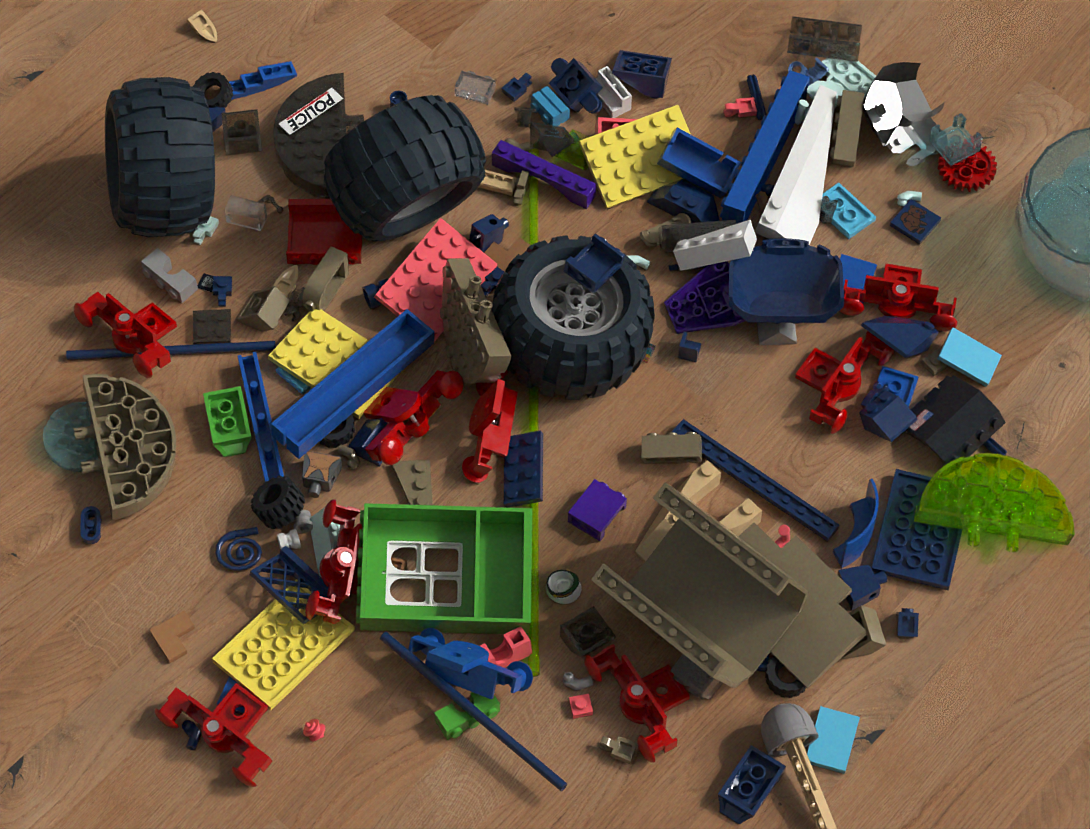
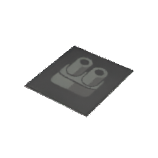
(206, 283)

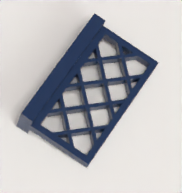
(299, 570)

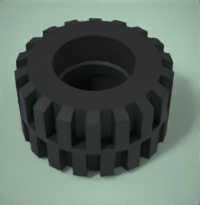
(277, 502)

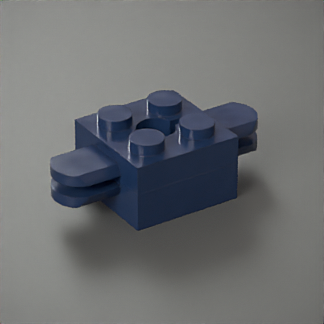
(576, 85)

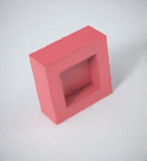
(580, 706)

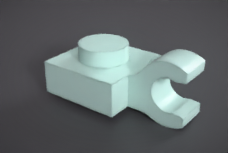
(205, 229)

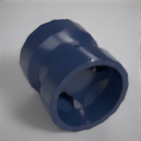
(397, 97)

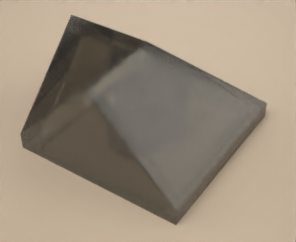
(549, 138)

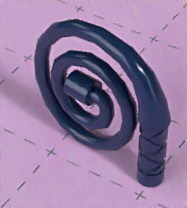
(239, 553)

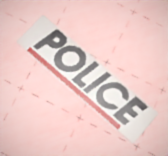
(310, 111)

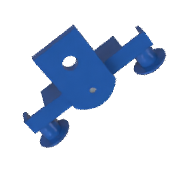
(468, 665)

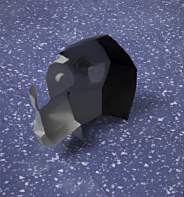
(900, 111)

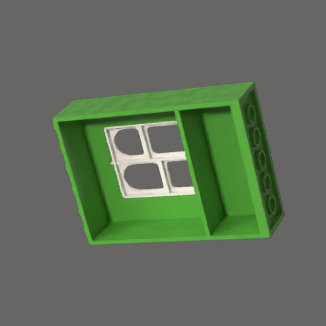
(490, 576)

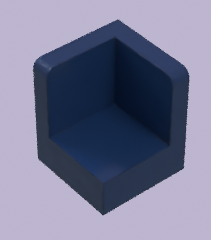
(688, 349)

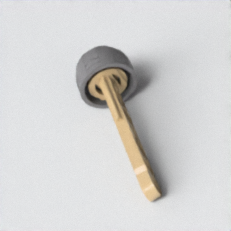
(787, 731)

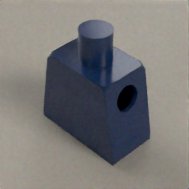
(487, 231)
(864, 584)

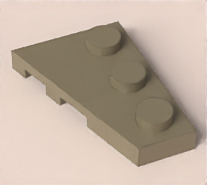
(415, 480)

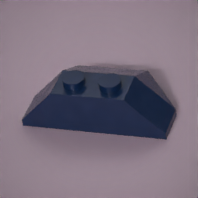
(685, 198)

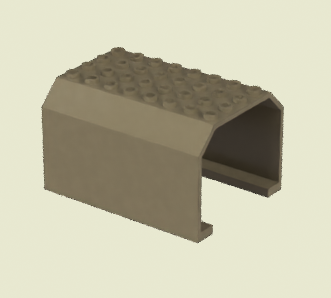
(709, 593)

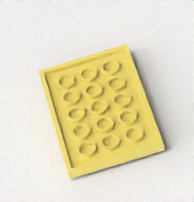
(627, 156)
(317, 349)
(279, 650)

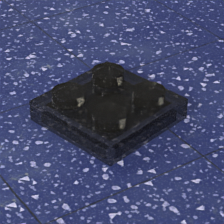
(212, 326)

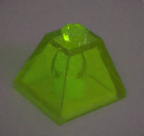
(573, 153)

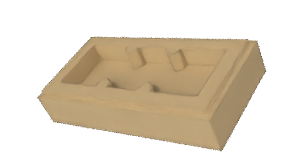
(498, 182)

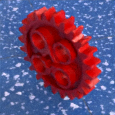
(970, 172)

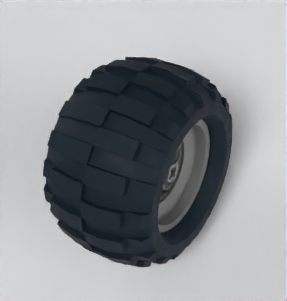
(159, 157)
(404, 168)
(546, 349)

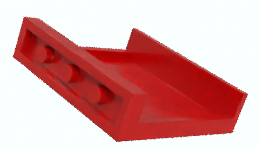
(317, 227)

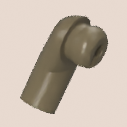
(524, 146)

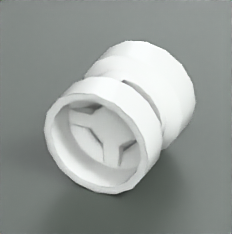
(290, 539)

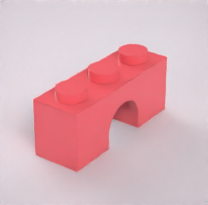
(514, 648)

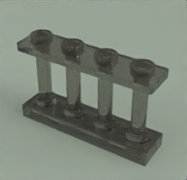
(824, 47)

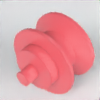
(314, 730)

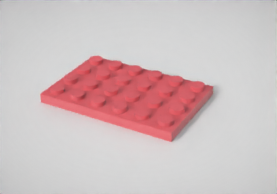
(419, 279)

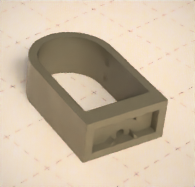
(326, 280)

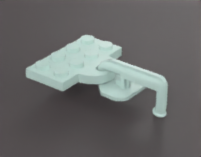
(841, 76)

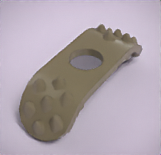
(651, 236)

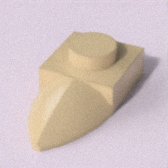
(203, 26)
(287, 281)

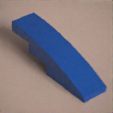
(263, 79)

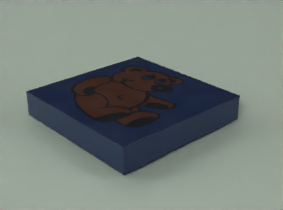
(915, 221)

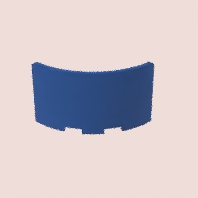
(864, 516)

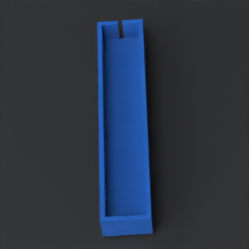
(765, 149)
(352, 383)

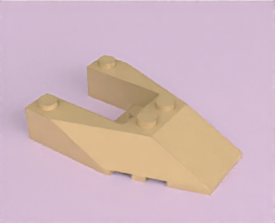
(696, 487)

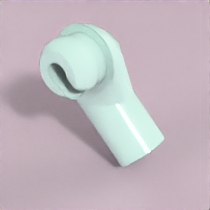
(908, 195)
(638, 260)

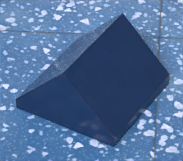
(365, 435)

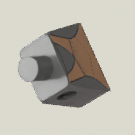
(320, 472)

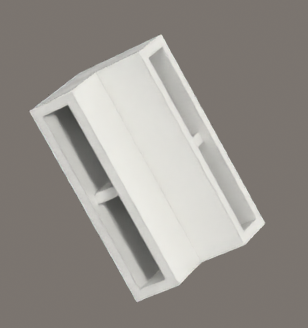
(613, 95)

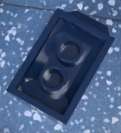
(749, 785)

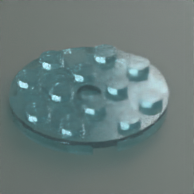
(60, 439)

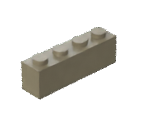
(848, 128)

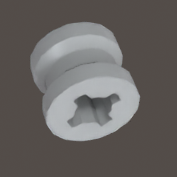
(303, 522)

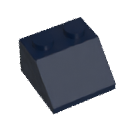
(887, 416)

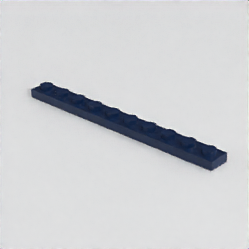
(762, 484)

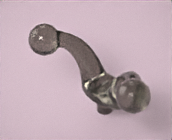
(269, 199)

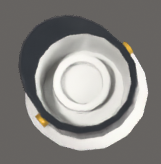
(563, 586)

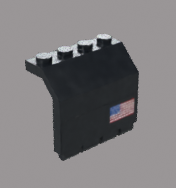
(954, 419)

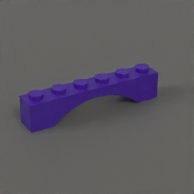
(572, 186)

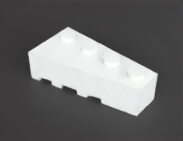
(716, 247)

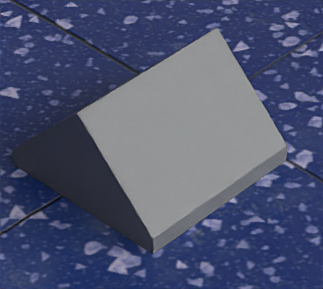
(776, 333)

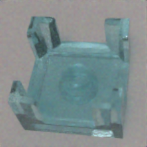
(955, 141)

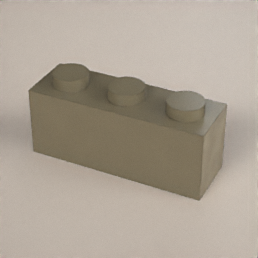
(671, 448)

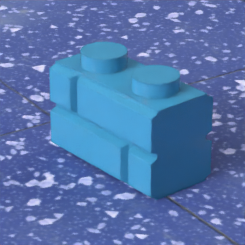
(550, 107)

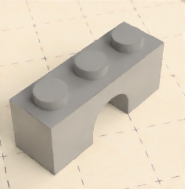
(179, 285)

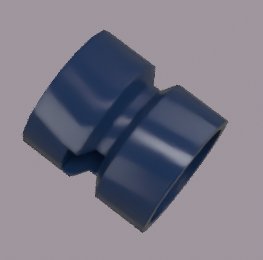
(370, 291)

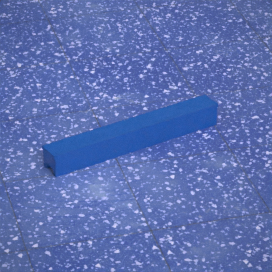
(260, 416)

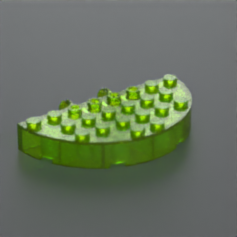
(997, 498)

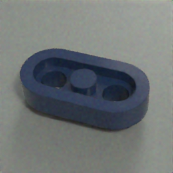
(90, 526)

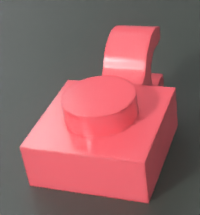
(743, 106)

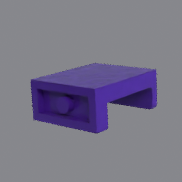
(596, 509)

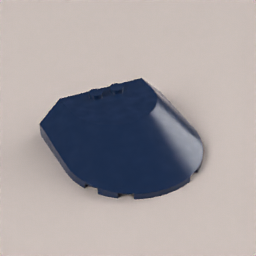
(786, 283)

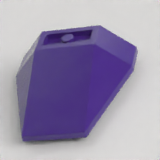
(703, 301)

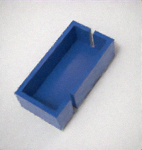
(698, 163)

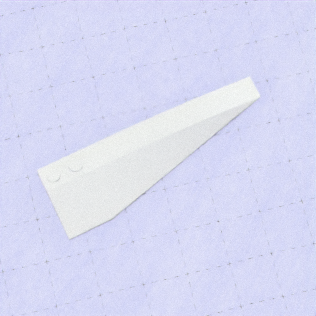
(798, 194)

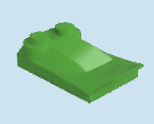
(228, 421)

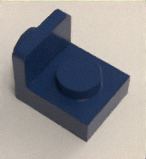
(907, 623)

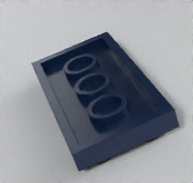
(524, 470)

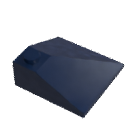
(643, 72)
(902, 334)

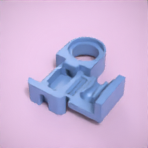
(814, 73)

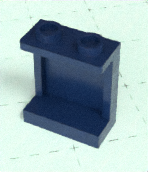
(594, 263)

